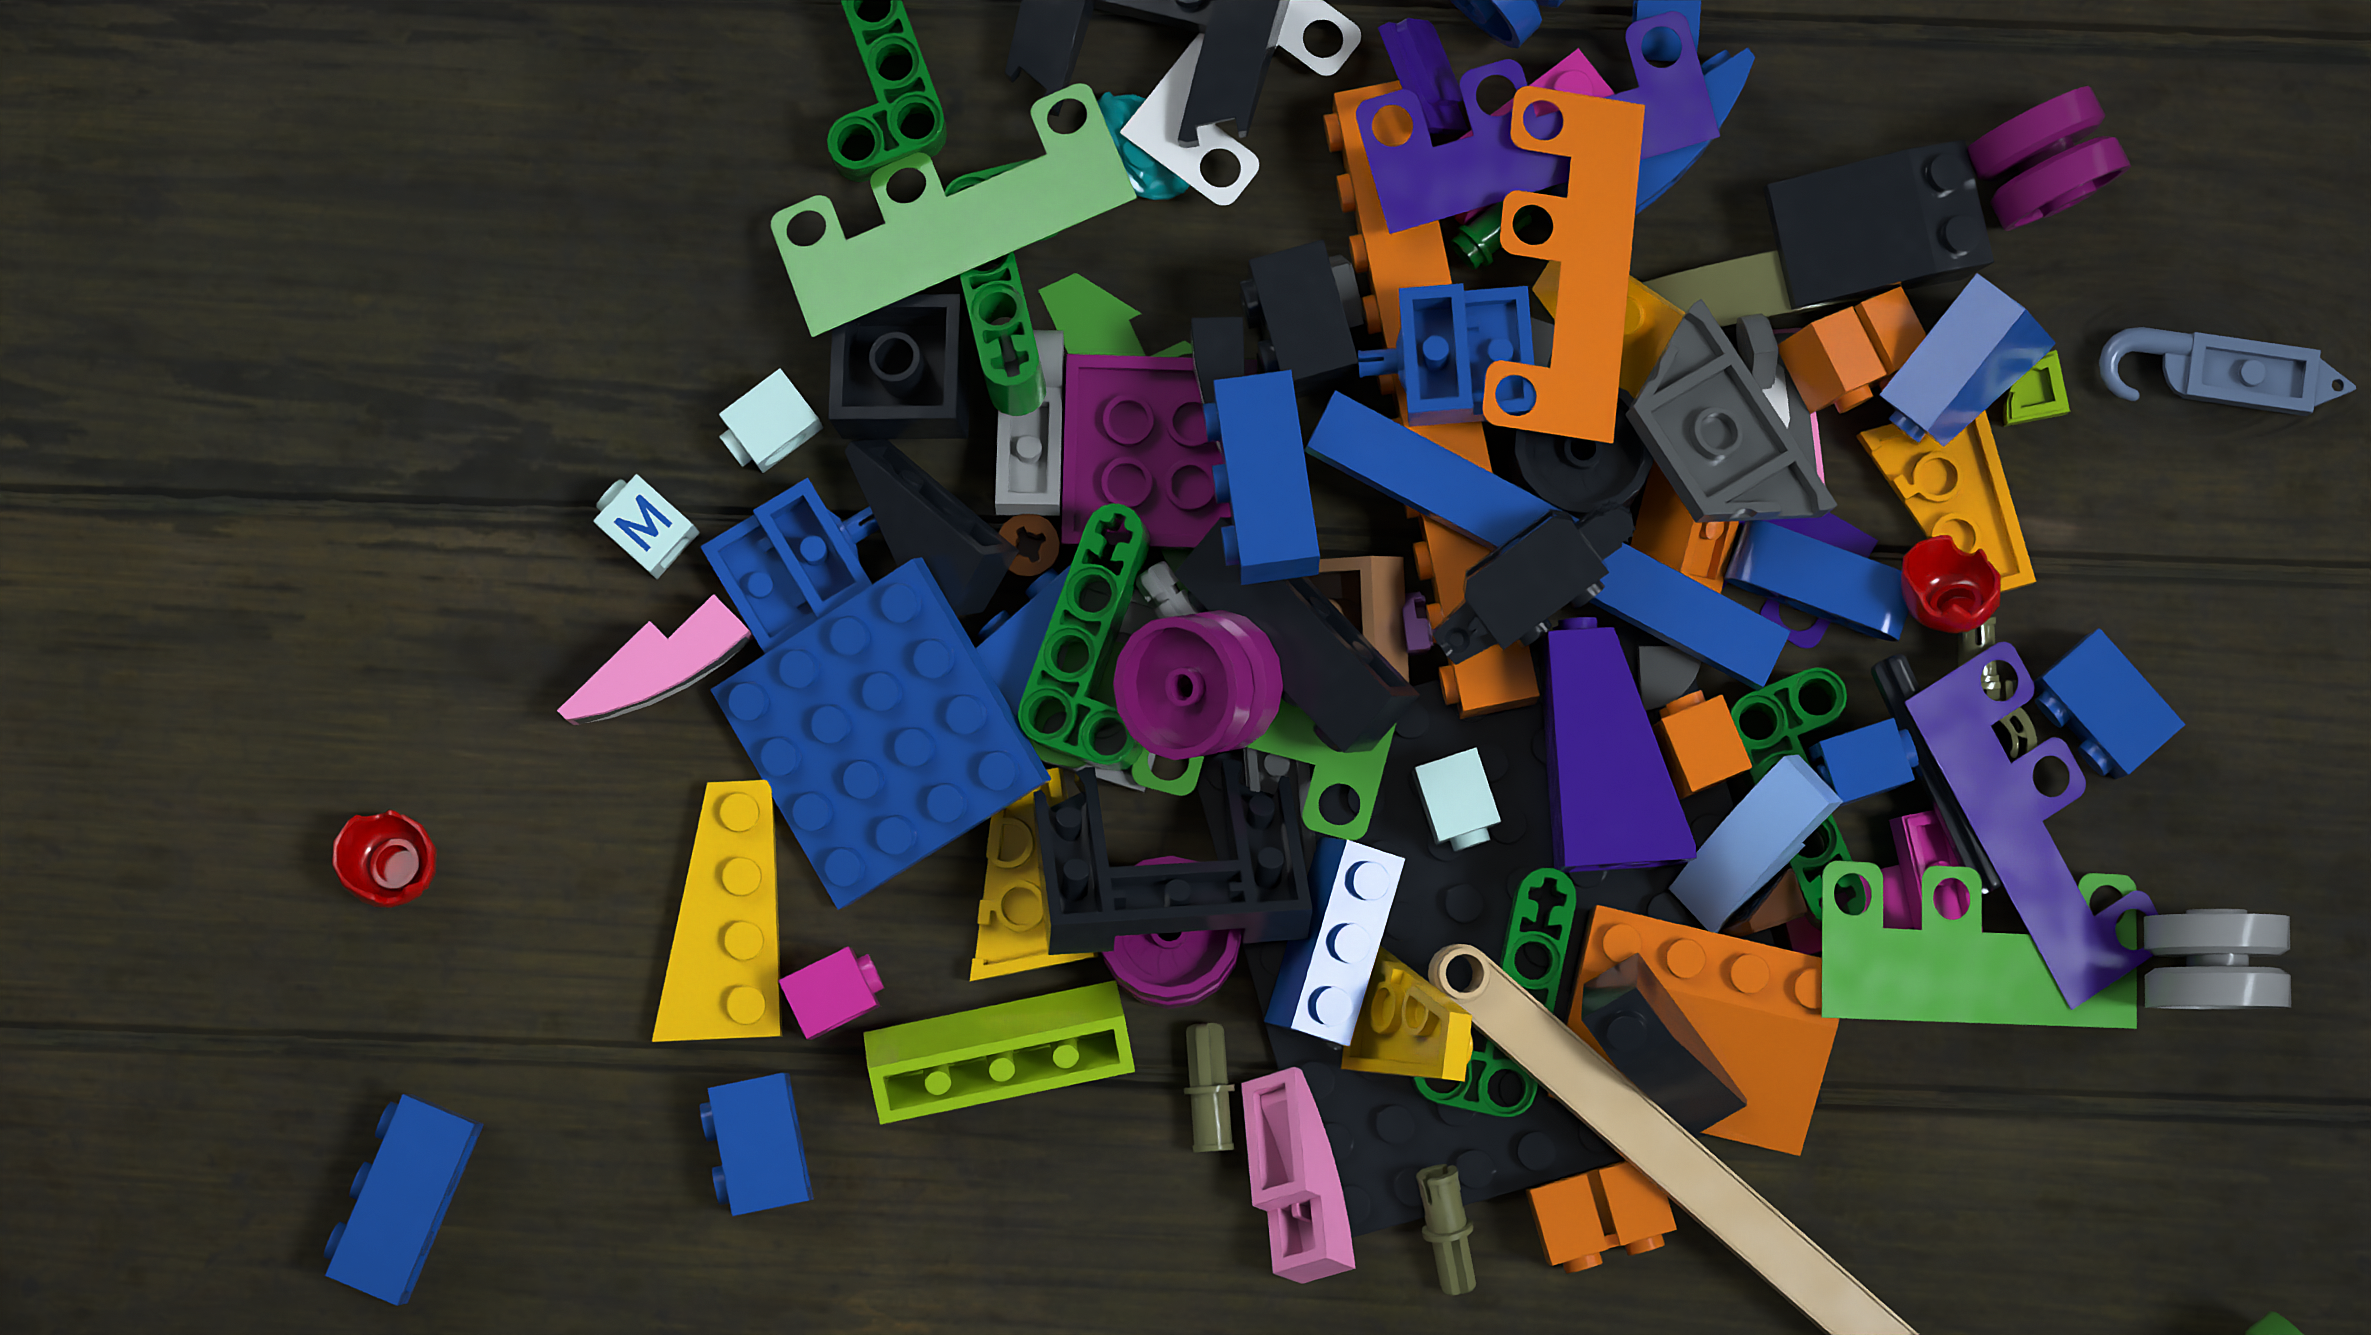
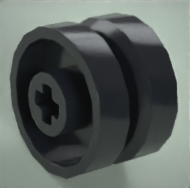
(1608, 471)

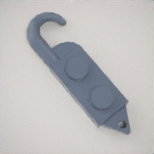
(2228, 370)

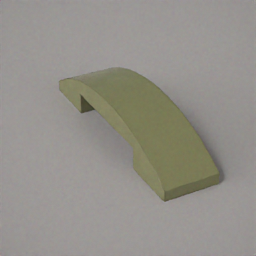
(1737, 289)

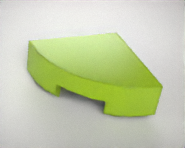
(2037, 393)

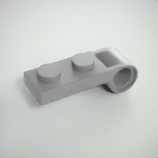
(1032, 443)

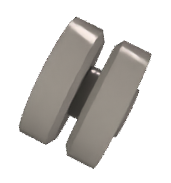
(2217, 960)

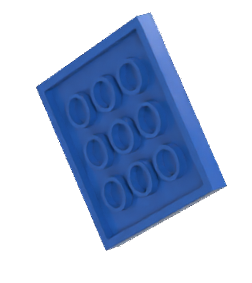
(880, 733)

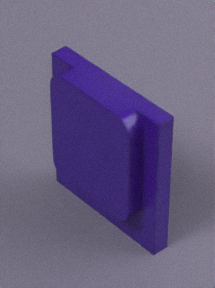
(1426, 72)

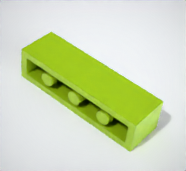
(998, 1052)

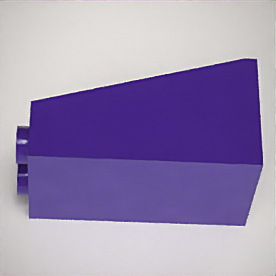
(1603, 761)

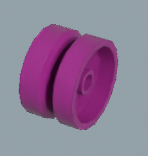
(2050, 165)
(1198, 684)
(1177, 970)

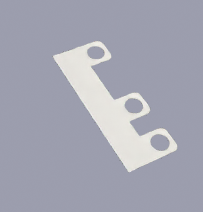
(1159, 118)

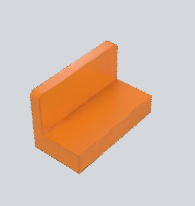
(1674, 538)

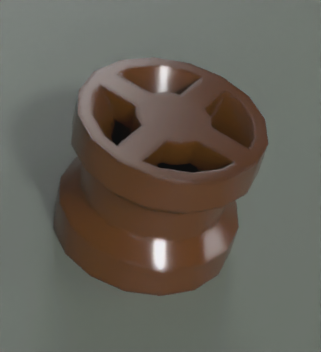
(1034, 555)

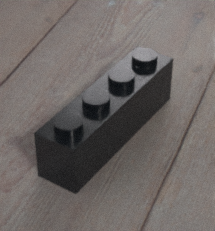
(1321, 655)

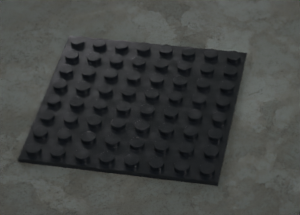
(1444, 897)

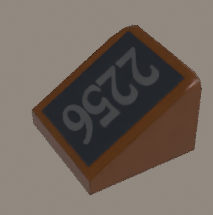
(1773, 905)

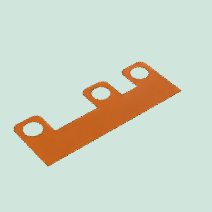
(1594, 247)

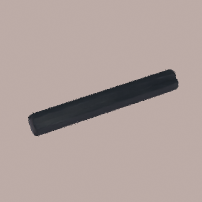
(1896, 686)

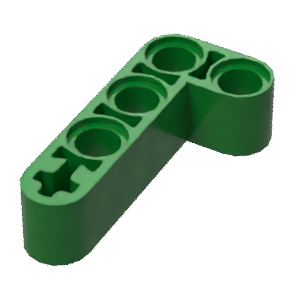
(895, 98)
(996, 296)
(1098, 631)
(1790, 726)
(1473, 1093)

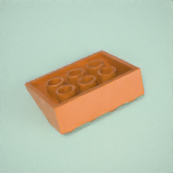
(1746, 1002)

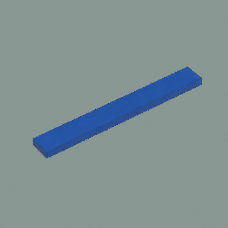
(1495, 510)

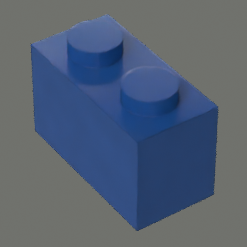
(2105, 706)
(1865, 761)
(757, 1144)

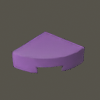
(1416, 626)

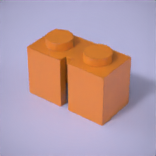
(1852, 351)
(1699, 743)
(1598, 1212)

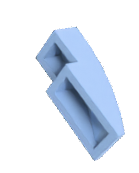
(1754, 842)

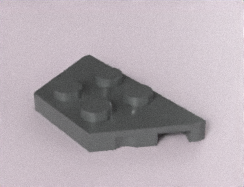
(1720, 432)

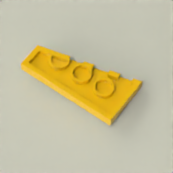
(727, 928)

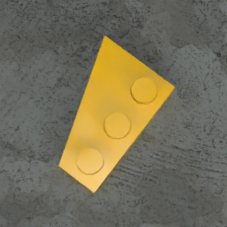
(1011, 908)
(1408, 1026)

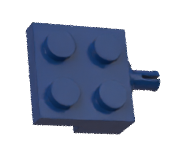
(1447, 347)
(790, 563)

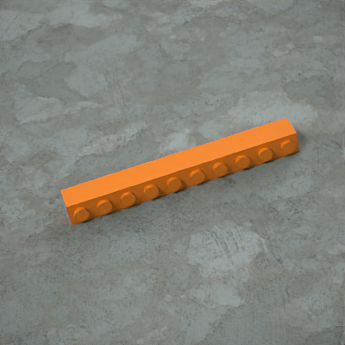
(1406, 259)

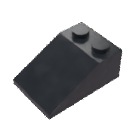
(1879, 225)

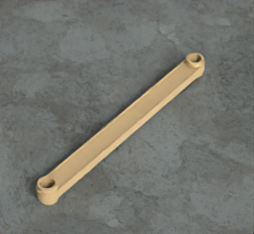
(1663, 1150)

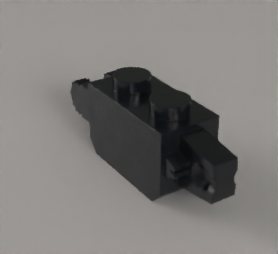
(1532, 578)

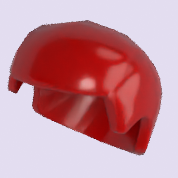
(1949, 586)
(384, 859)

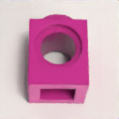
(832, 991)

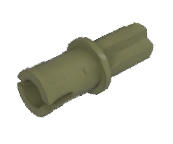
(1209, 1087)
(1447, 1227)

